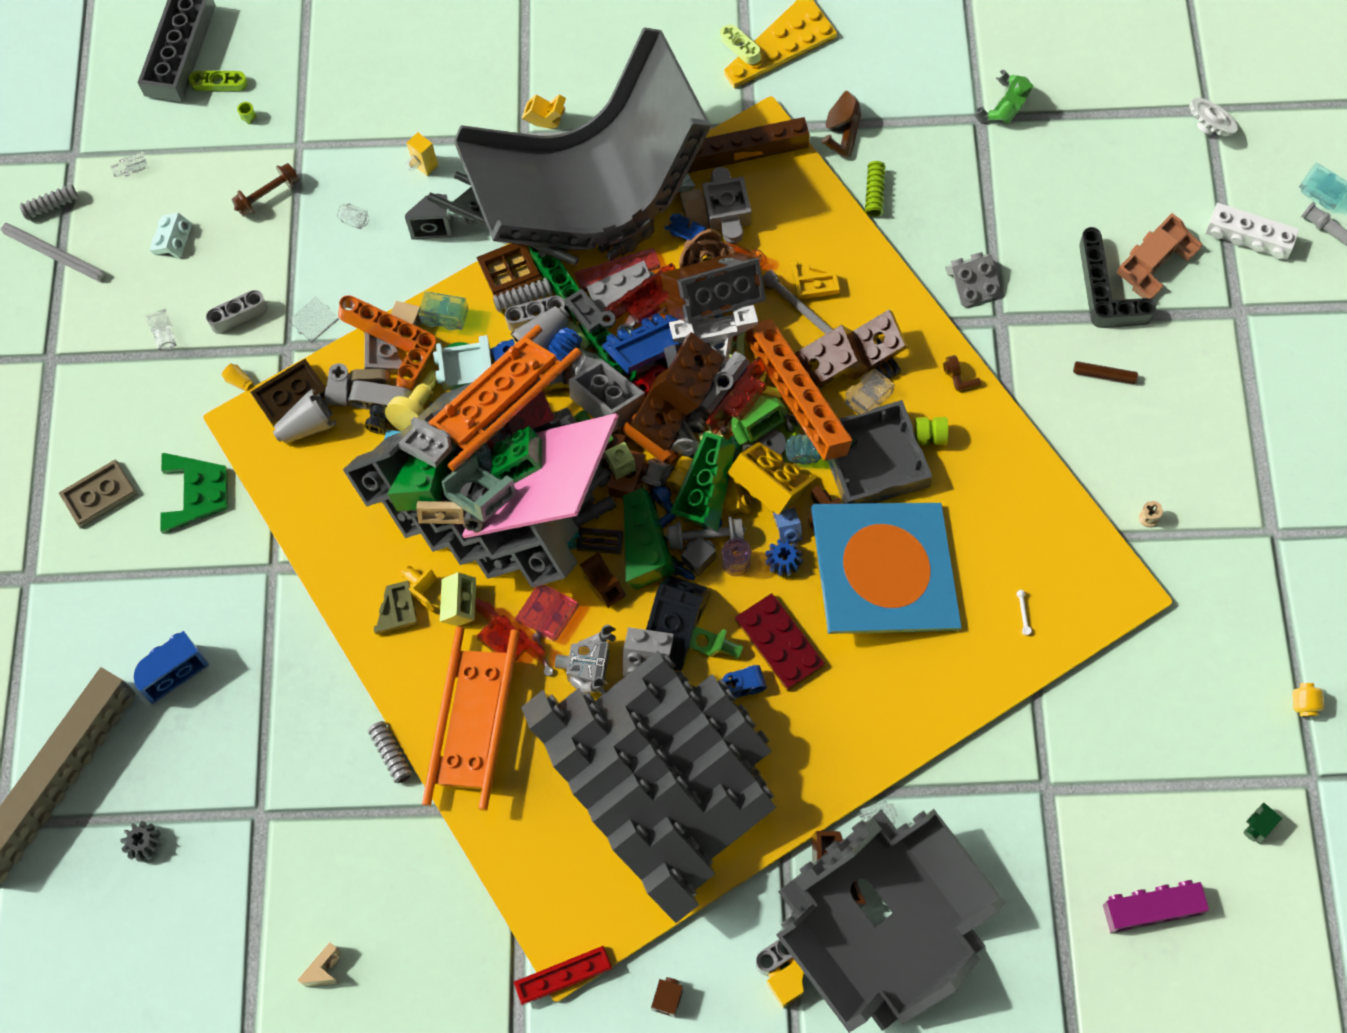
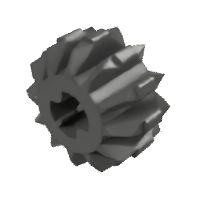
(150, 838)

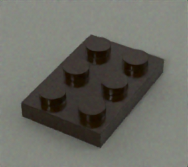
(286, 389)

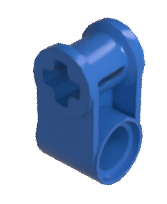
(747, 681)

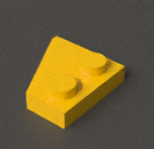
(814, 281)

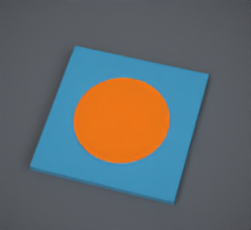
(885, 568)

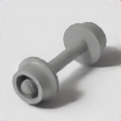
(677, 537)

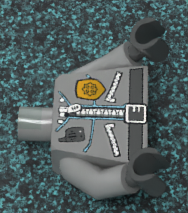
(588, 661)

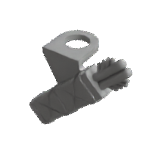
(686, 442)

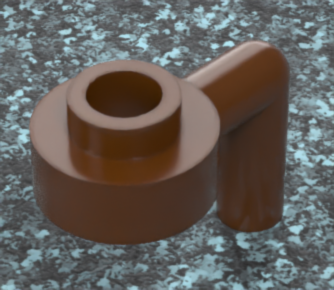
(953, 368)

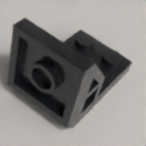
(678, 611)

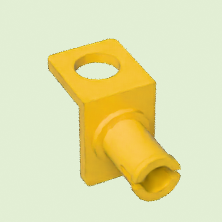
(420, 584)

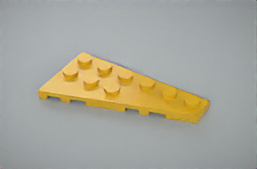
(788, 37)

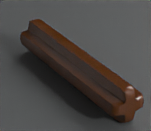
(1105, 372)

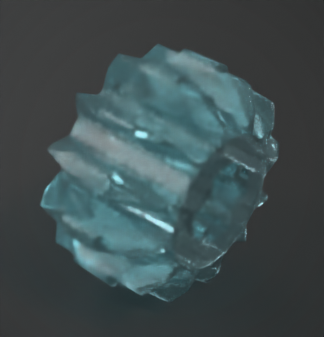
(801, 450)

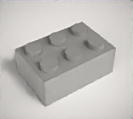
(606, 392)

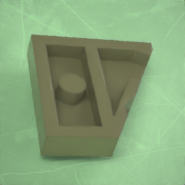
(397, 609)

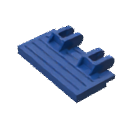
(642, 344)

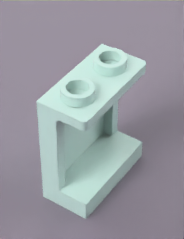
(462, 363)

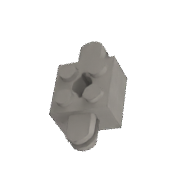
(727, 204)

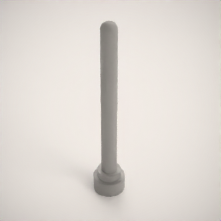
(771, 281)

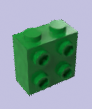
(517, 455)

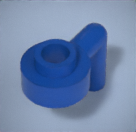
(662, 497)

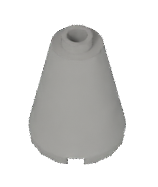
(550, 322)
(304, 419)

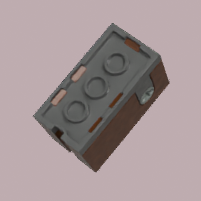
(713, 287)

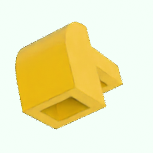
(544, 113)

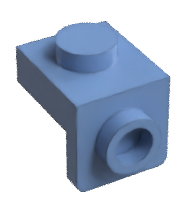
(788, 525)

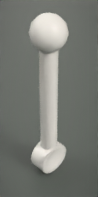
(1026, 629)

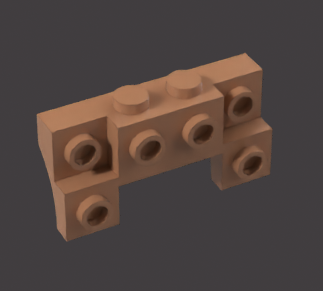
(1154, 251)

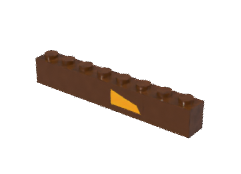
(751, 144)

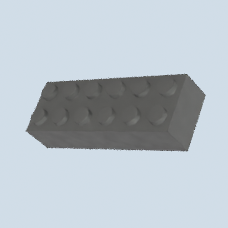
(175, 48)

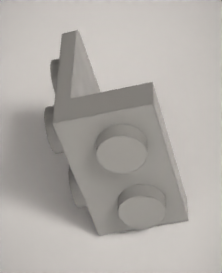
(974, 278)
(641, 645)

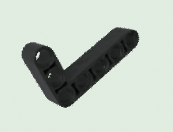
(1101, 286)

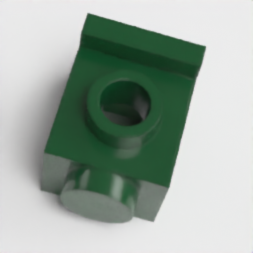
(1261, 823)

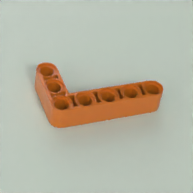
(391, 335)

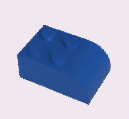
(168, 667)

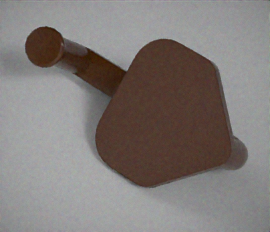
(846, 112)

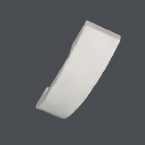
(716, 328)

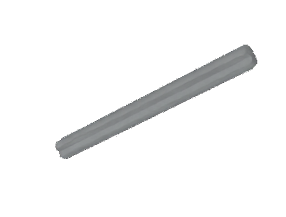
(53, 252)

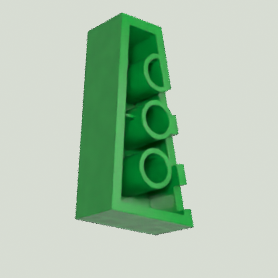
(419, 482)
(705, 483)
(645, 542)

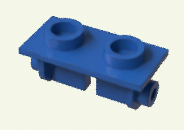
(680, 228)

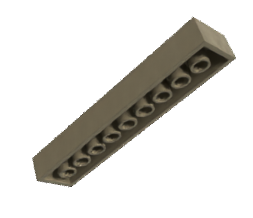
(60, 764)

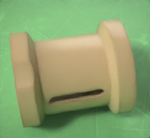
(1148, 508)

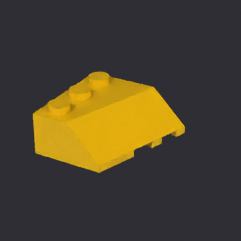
(770, 478)

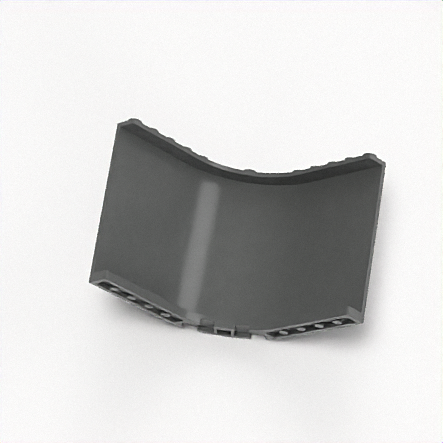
(600, 177)

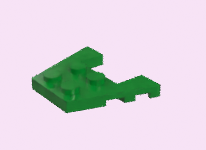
(203, 490)

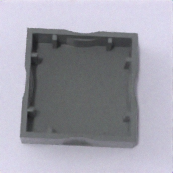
(884, 460)

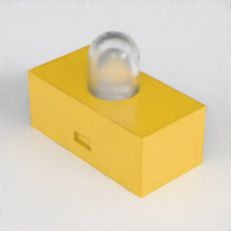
(421, 155)

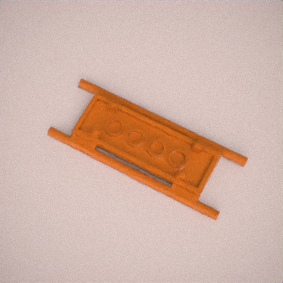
(495, 391)
(474, 720)

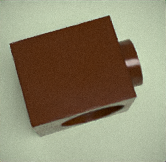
(667, 997)

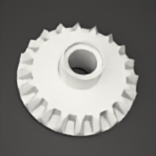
(1212, 118)

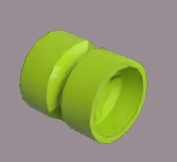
(931, 430)

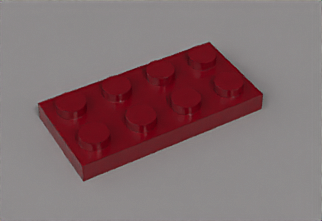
(779, 641)

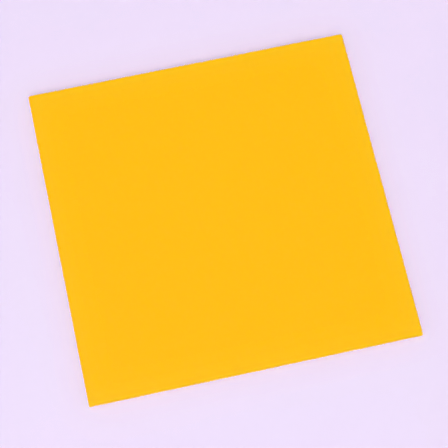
(835, 737)

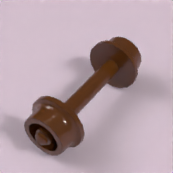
(243, 204)

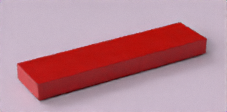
(562, 975)

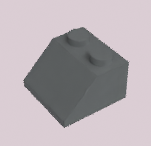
(429, 220)

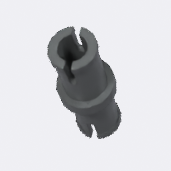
(594, 511)

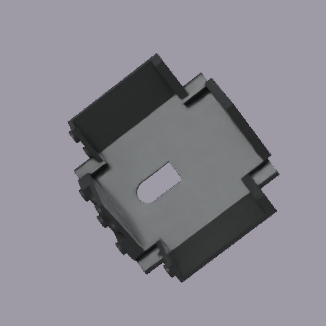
(917, 950)

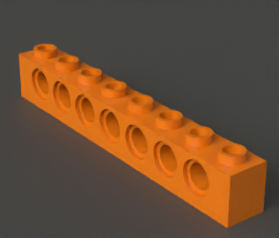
(799, 391)

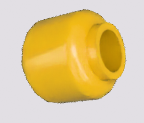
(1308, 700)

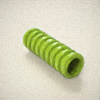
(875, 188)

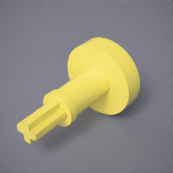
(402, 409)

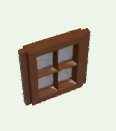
(508, 268)

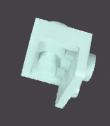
(171, 235)

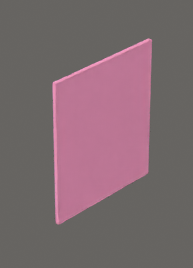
(560, 487)

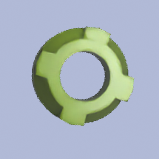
(246, 112)

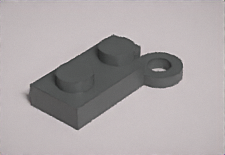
(588, 312)

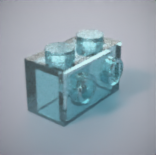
(1324, 186)
(443, 310)

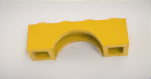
(786, 983)

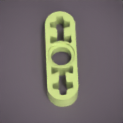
(739, 37)

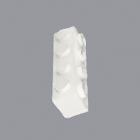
(1252, 231)

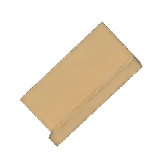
(440, 512)

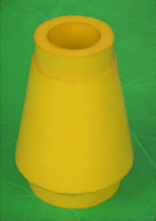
(237, 377)

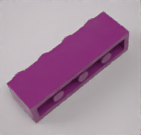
(1155, 907)

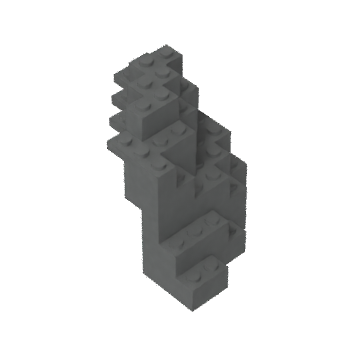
(534, 549)
(660, 772)

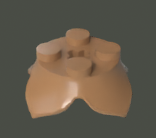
(704, 243)

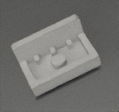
(426, 442)

